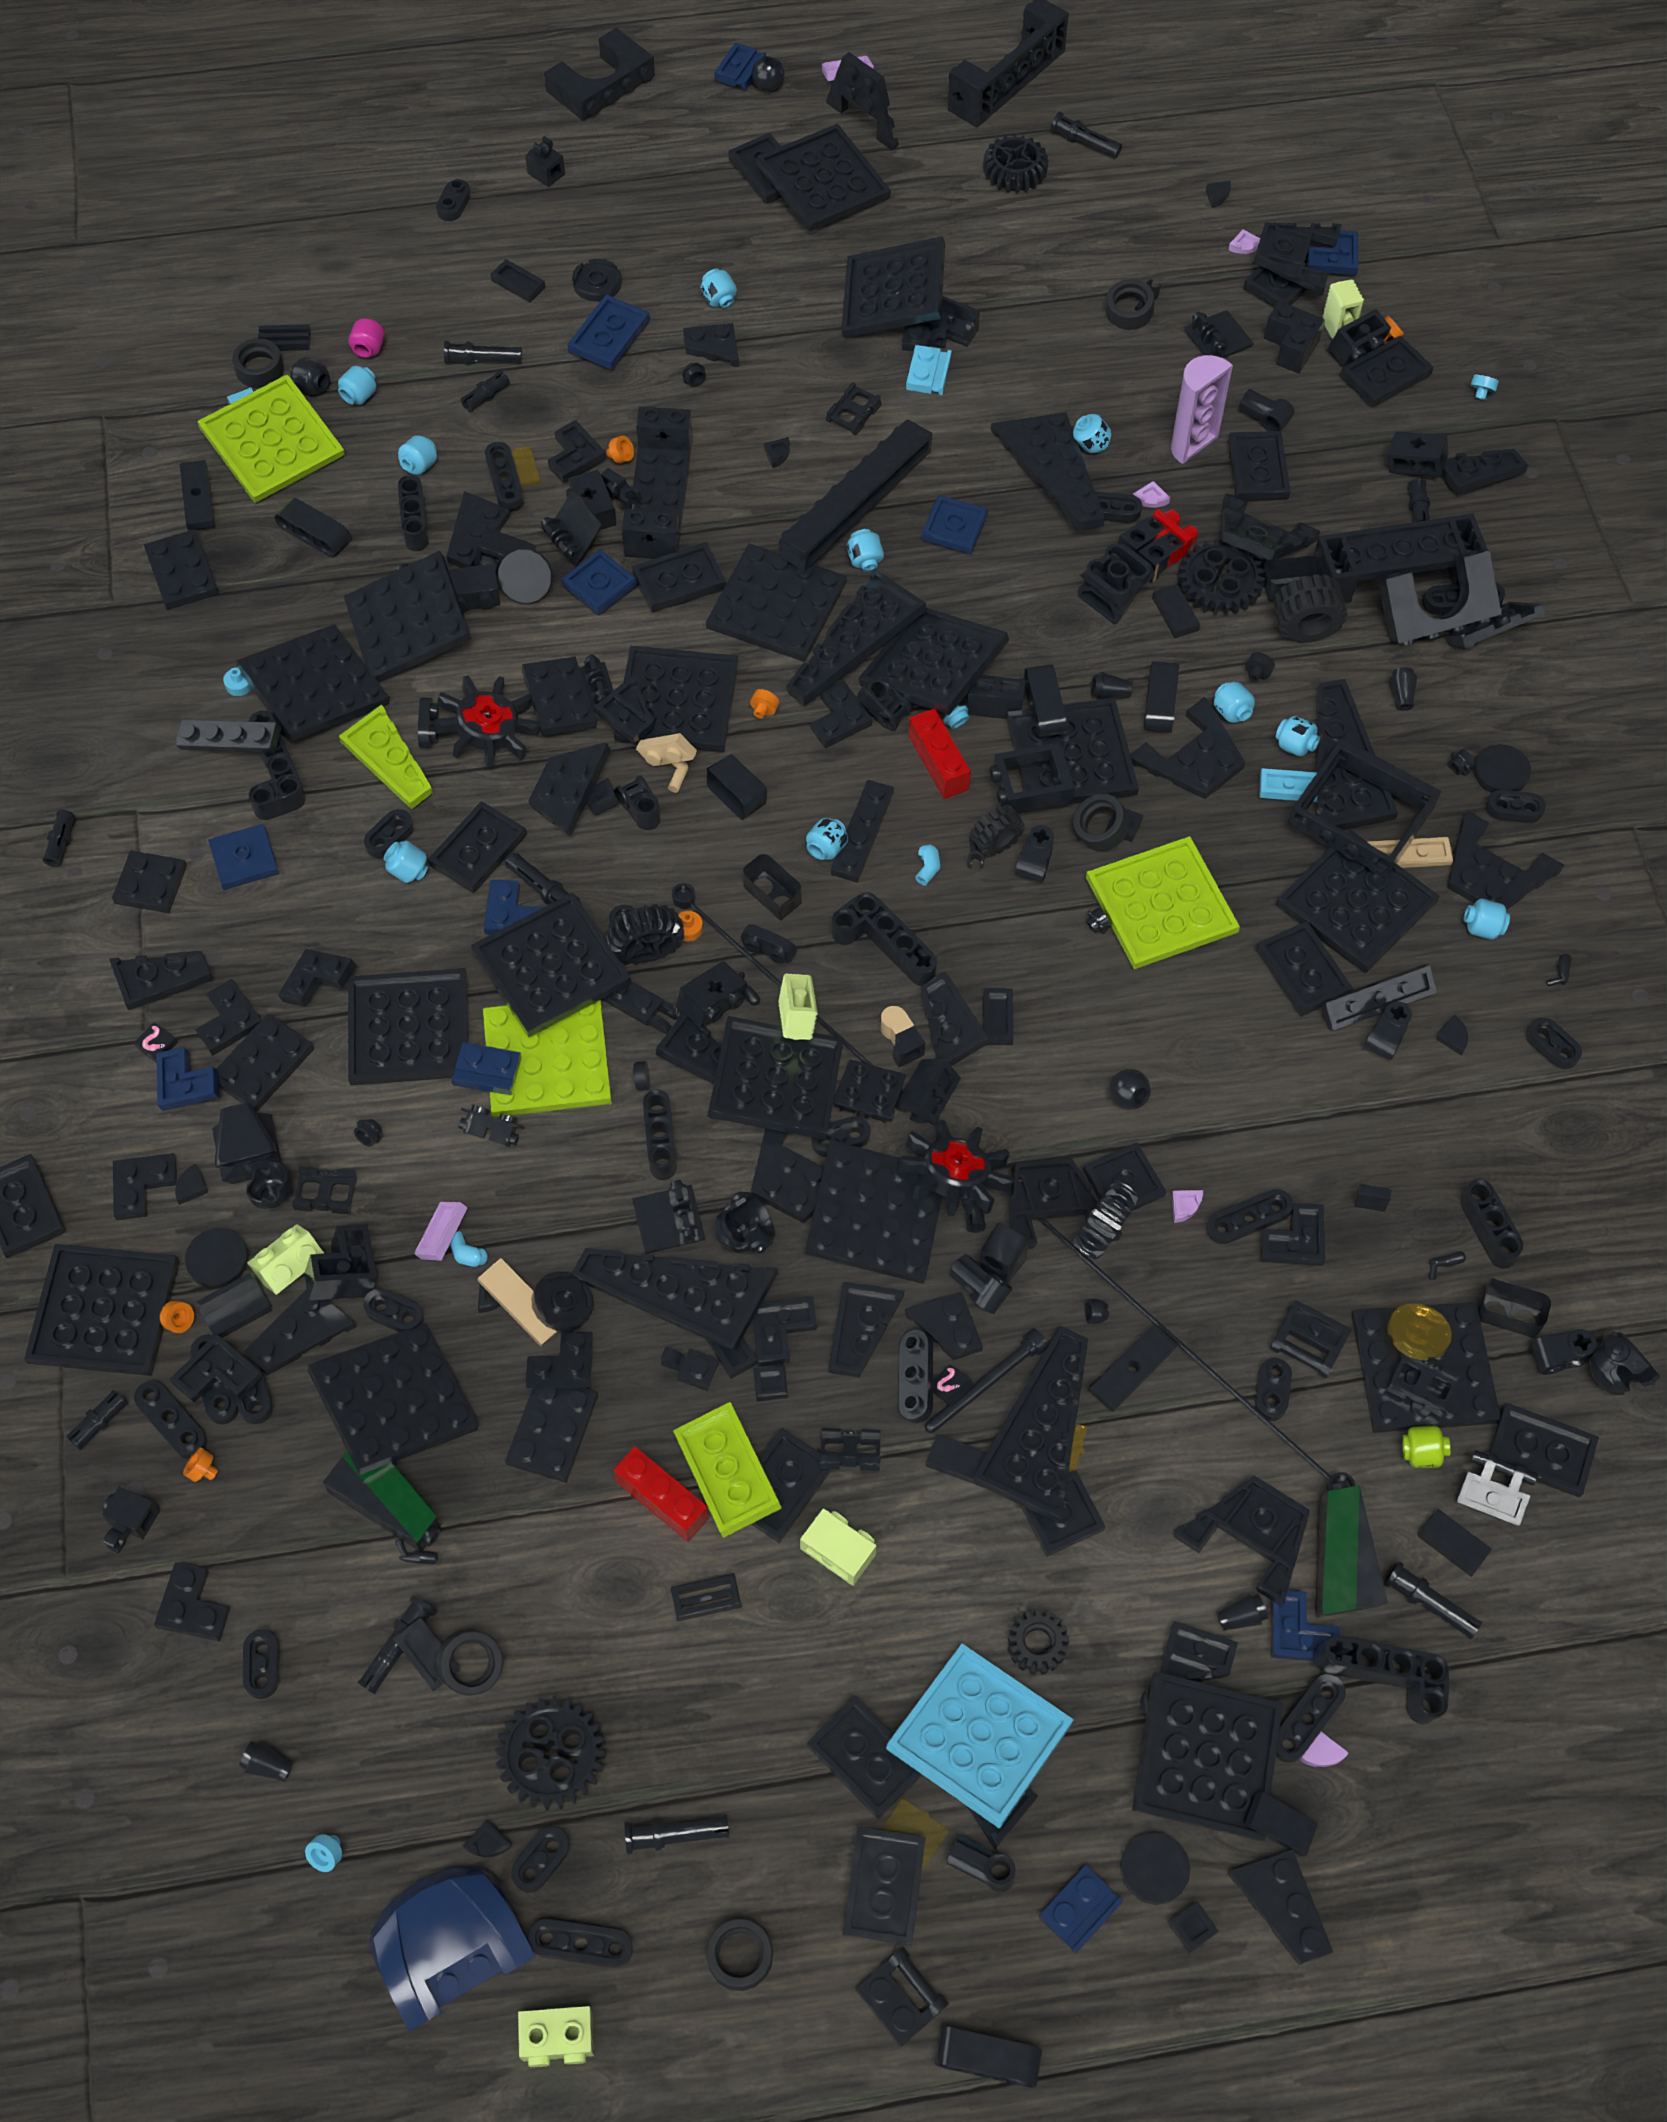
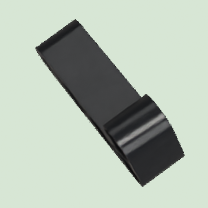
(283, 780)
(916, 963)
(1381, 1671)

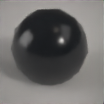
(768, 73)
(1129, 1089)

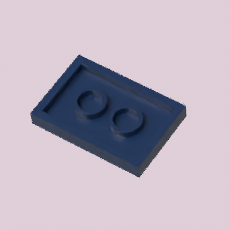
(608, 332)

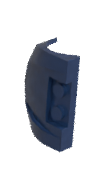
(445, 1940)

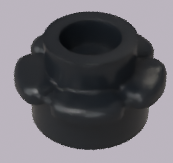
(694, 374)
(1461, 762)
(1098, 921)
(368, 1132)

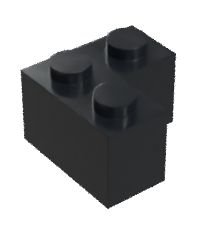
(1296, 333)
(345, 1271)

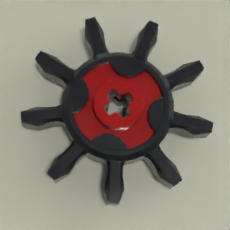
(486, 720)
(955, 1168)

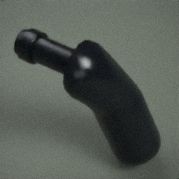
(1564, 969)
(750, 994)
(1446, 1261)
(418, 1557)

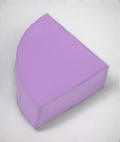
(1244, 243)
(1152, 496)
(1185, 1204)
(1323, 1752)

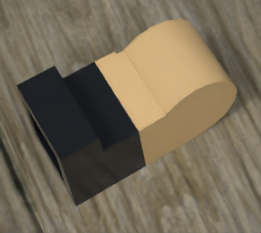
(903, 1034)

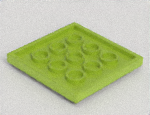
(271, 438)
(1162, 902)
(558, 1065)

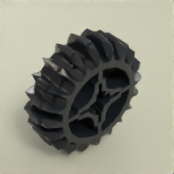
(1015, 163)
(645, 934)
(1106, 1219)

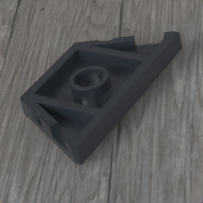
(568, 784)

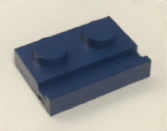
(738, 65)
(486, 1068)
(1080, 1909)

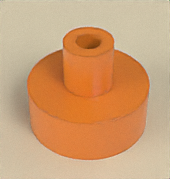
(1395, 330)
(620, 449)
(764, 703)
(692, 925)
(177, 1316)
(199, 1466)

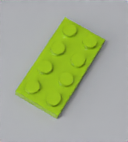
(727, 1469)

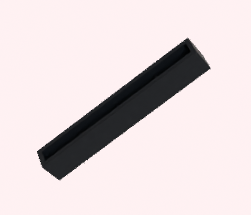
(855, 495)

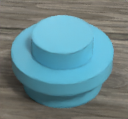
(957, 717)

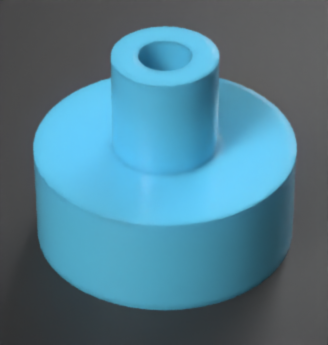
(1483, 385)
(236, 683)
(324, 1852)

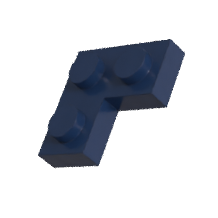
(1339, 258)
(503, 906)
(178, 1085)
(1290, 1632)

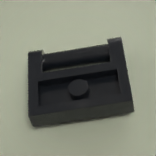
(1314, 1330)
(891, 2003)

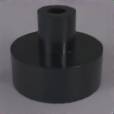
(1259, 666)

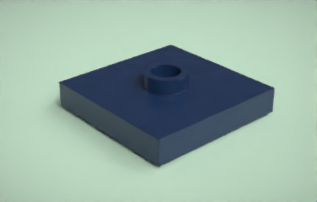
(954, 524)
(599, 582)
(243, 856)

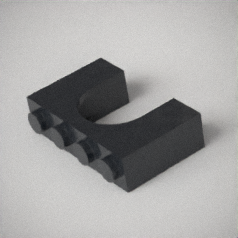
(588, 96)
(1476, 601)

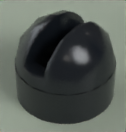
(1096, 1311)

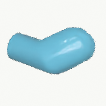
(932, 865)
(467, 1254)

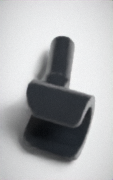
(1156, 290)
(974, 854)

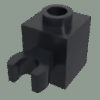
(545, 163)
(127, 1515)

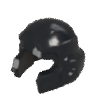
(745, 1225)
(1620, 1363)

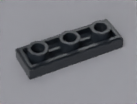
(196, 495)
(1144, 1356)

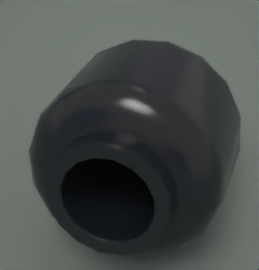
(310, 376)

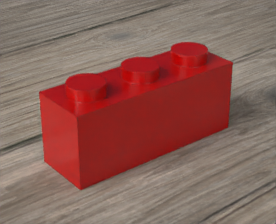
(939, 753)
(661, 1494)

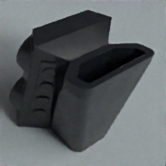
(1114, 581)
(244, 1142)

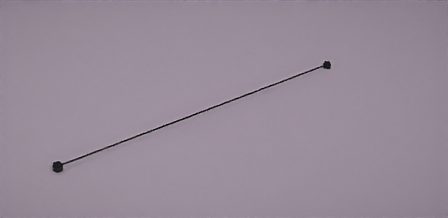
(684, 897)

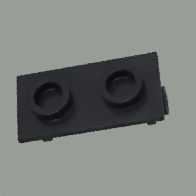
(502, 1129)

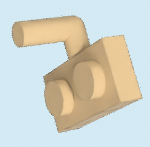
(668, 750)

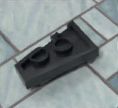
(296, 1331)

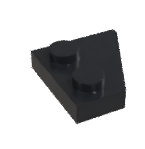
(712, 342)
(1197, 1654)

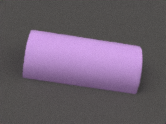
(1200, 405)

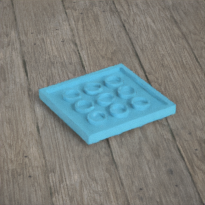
(980, 1735)

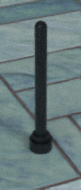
(1032, 1344)

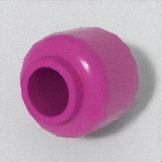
(366, 338)

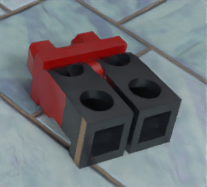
(1160, 540)

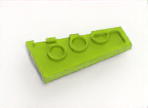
(384, 753)

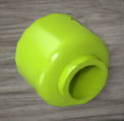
(1425, 1447)

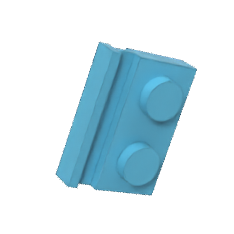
(928, 370)

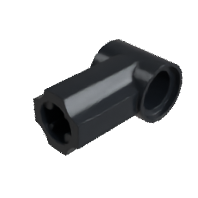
(1271, 413)
(987, 1288)
(979, 1861)

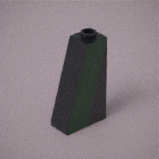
(386, 1500)
(1347, 1557)

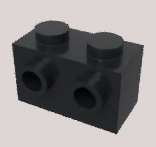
(1359, 337)

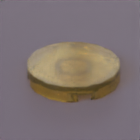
(1419, 1331)

